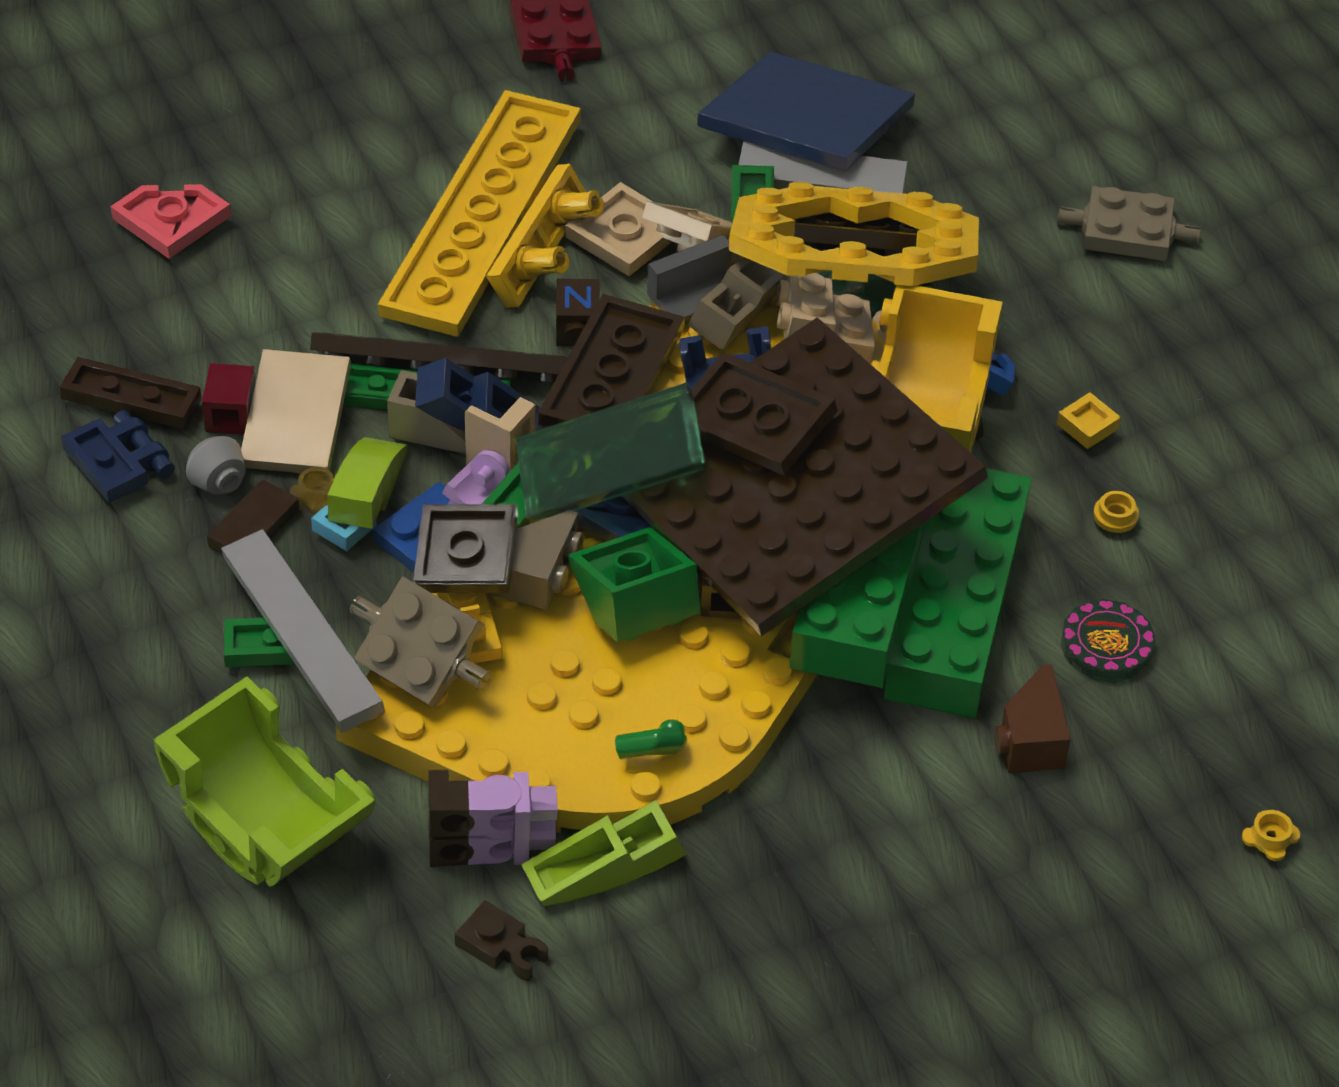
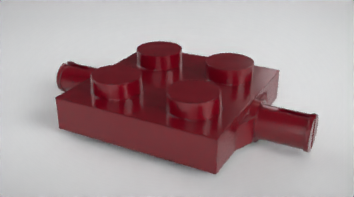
(555, 32)

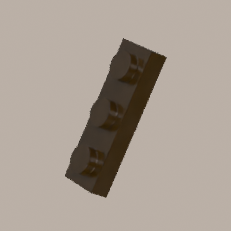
(130, 390)

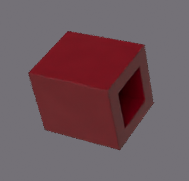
(228, 398)

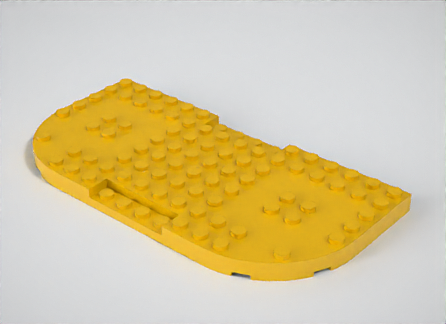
(574, 688)

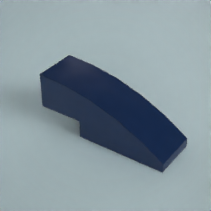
(448, 391)

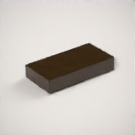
(262, 508)

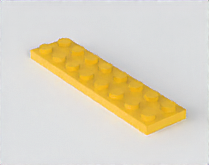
(479, 213)

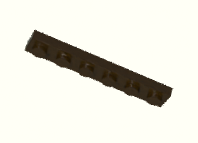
(381, 350)

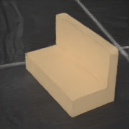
(497, 434)

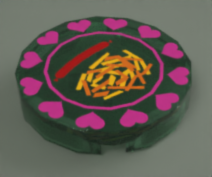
(1107, 640)

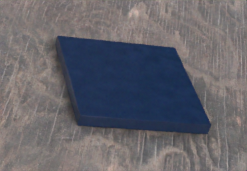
(806, 110)

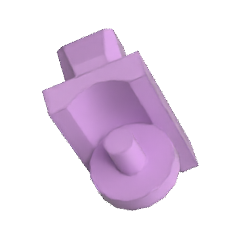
(477, 479)

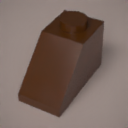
(1034, 726)

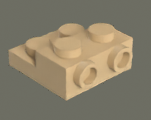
(687, 225)
(812, 297)

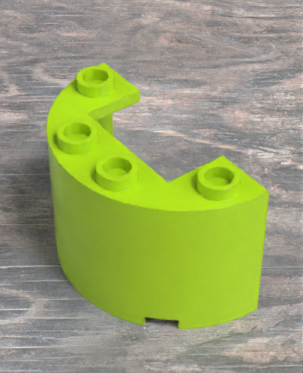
(253, 790)

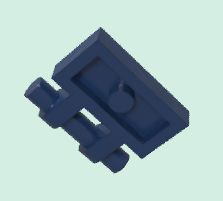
(108, 463)

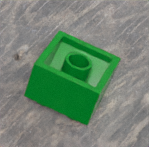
(636, 584)

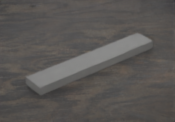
(303, 631)

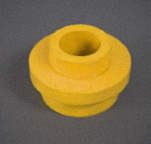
(1116, 512)

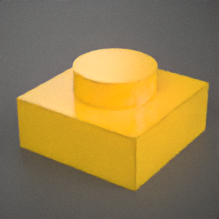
(1088, 420)

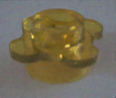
(313, 487)

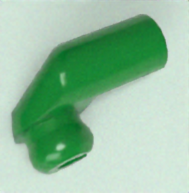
(665, 740)

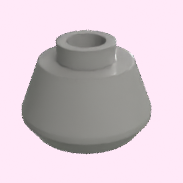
(216, 465)

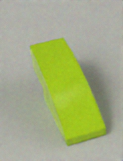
(365, 482)
(604, 856)

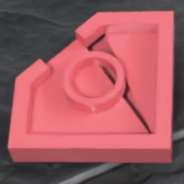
(170, 218)

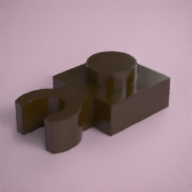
(496, 937)

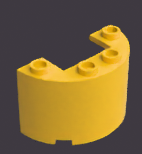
(941, 354)

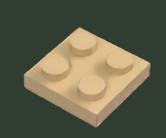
(620, 232)

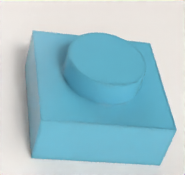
(340, 534)

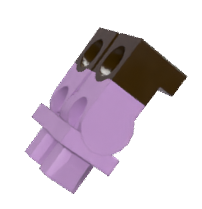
(488, 819)

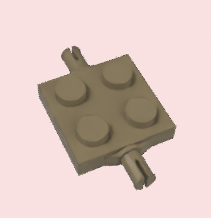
(1129, 223)
(419, 642)

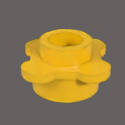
(1274, 824)

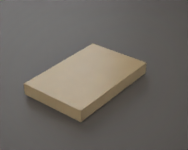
(295, 411)

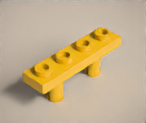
(534, 242)

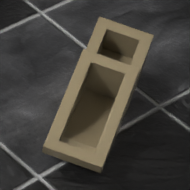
(735, 301)

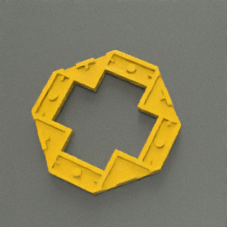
(943, 249)

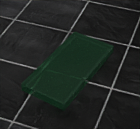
(609, 453)

